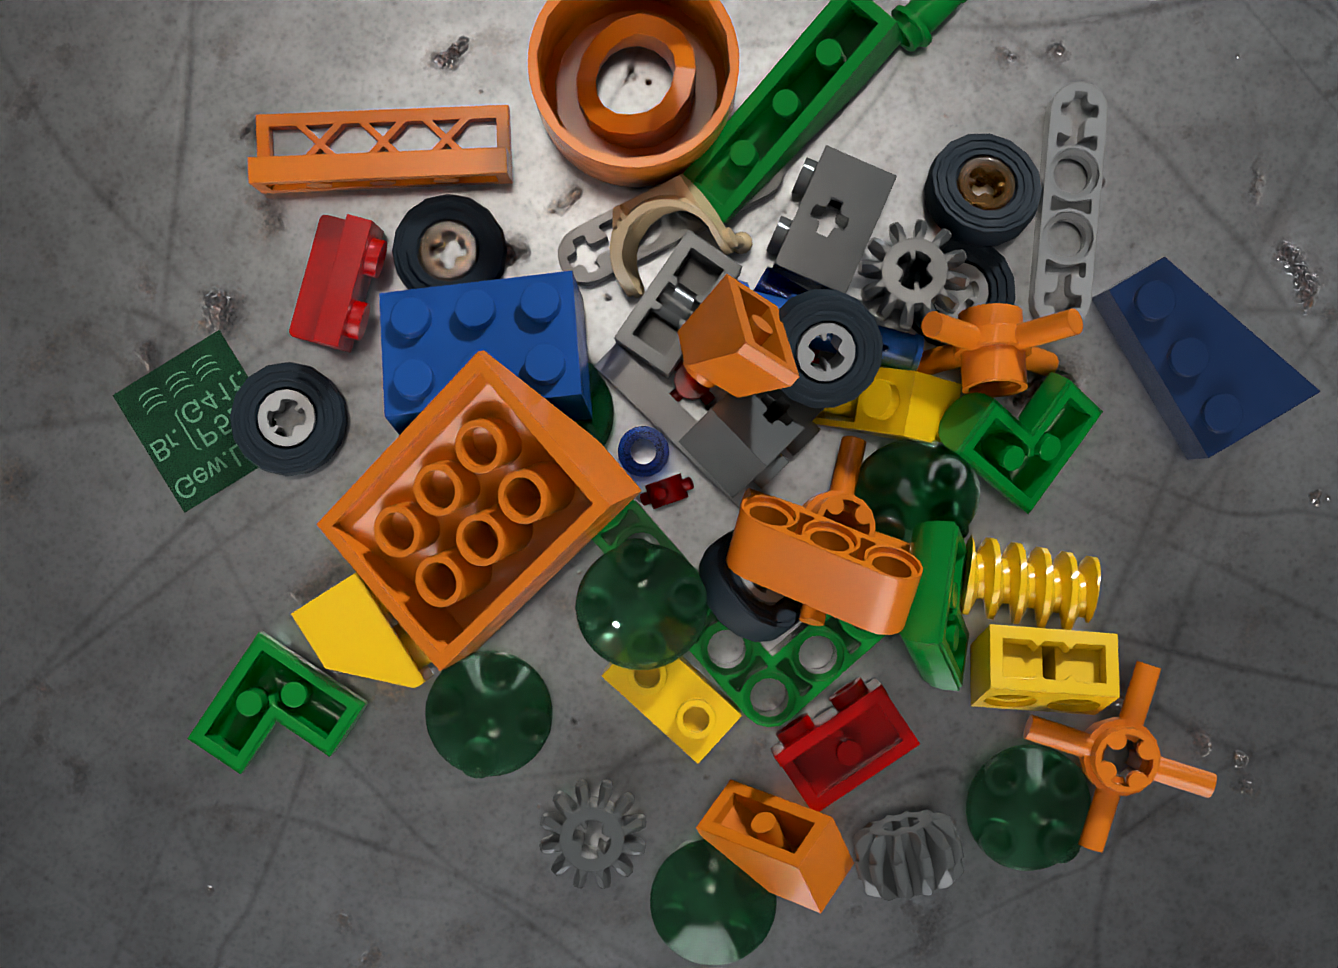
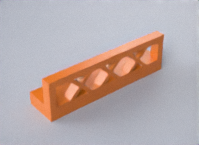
(380, 168)

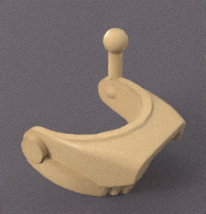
(637, 214)

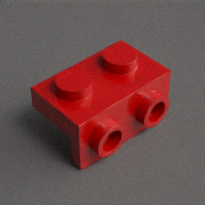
(337, 281)
(843, 743)

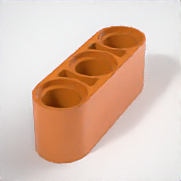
(824, 564)

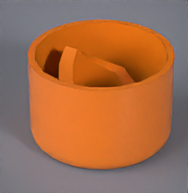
(645, 147)

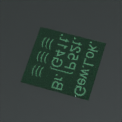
(185, 420)

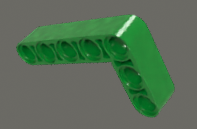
(756, 661)

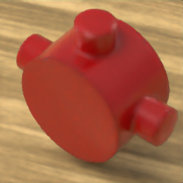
(688, 387)
(666, 491)

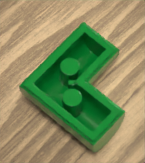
(1021, 452)
(935, 626)
(270, 688)

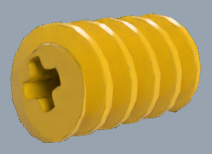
(1030, 583)

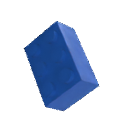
(523, 322)

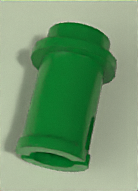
(920, 19)

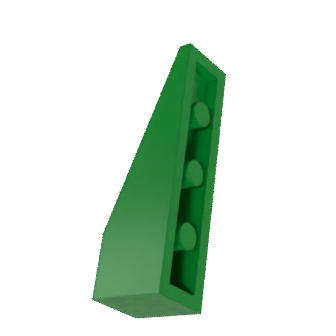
(795, 101)

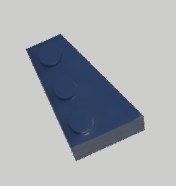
(1198, 360)

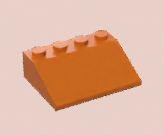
(475, 509)

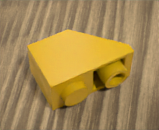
(896, 406)
(360, 636)

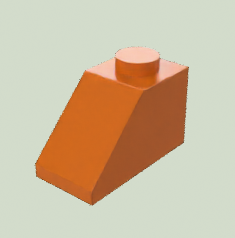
(737, 342)
(778, 844)

